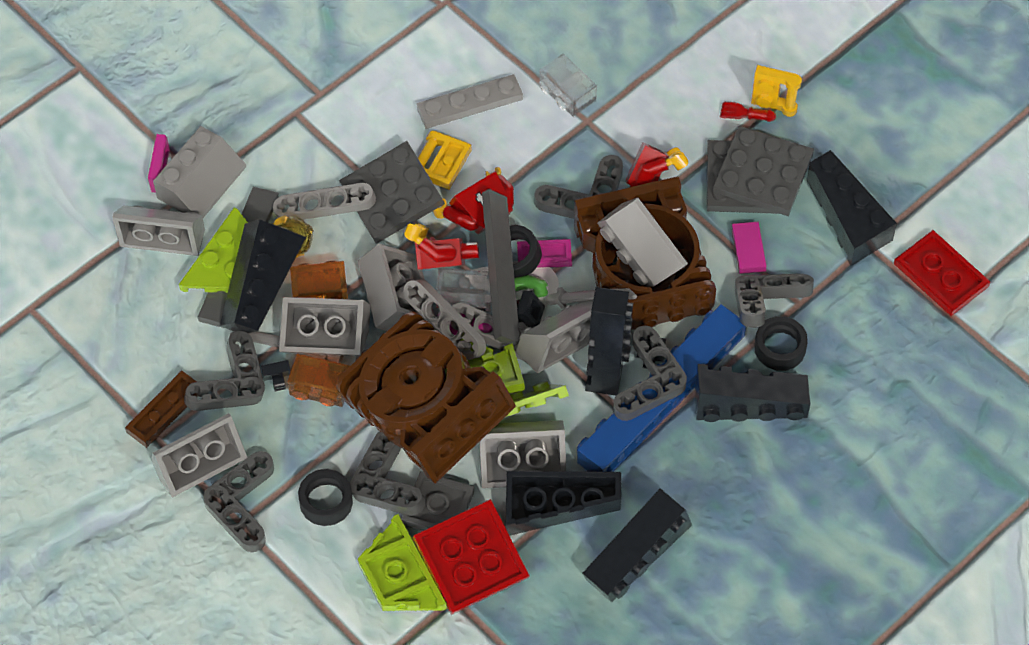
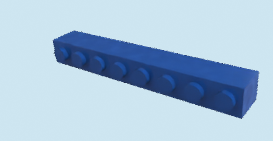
(618, 438)

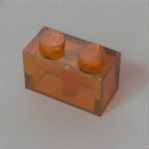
(319, 280)
(316, 380)

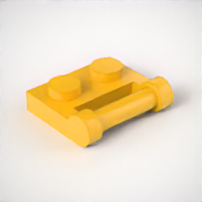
(767, 89)
(447, 161)

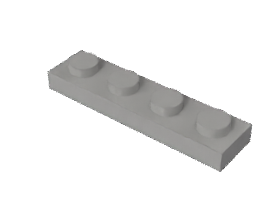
(469, 101)

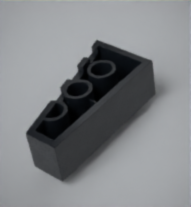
(851, 210)
(258, 274)
(609, 340)
(750, 395)
(558, 497)
(638, 545)

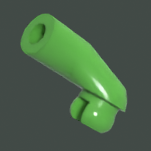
(530, 282)

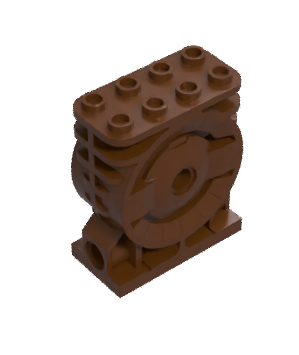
(670, 299)
(408, 397)

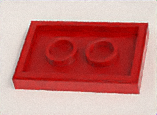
(942, 272)

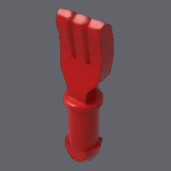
(737, 111)

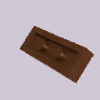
(161, 410)

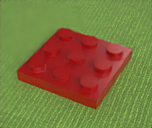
(471, 556)

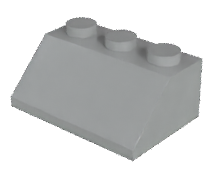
(199, 173)
(159, 230)
(641, 243)
(384, 277)
(324, 326)
(556, 336)
(521, 448)
(199, 455)

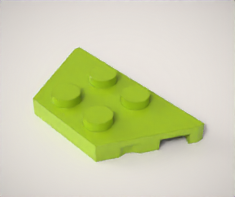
(216, 262)
(399, 573)

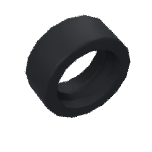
(534, 256)
(776, 361)
(321, 478)

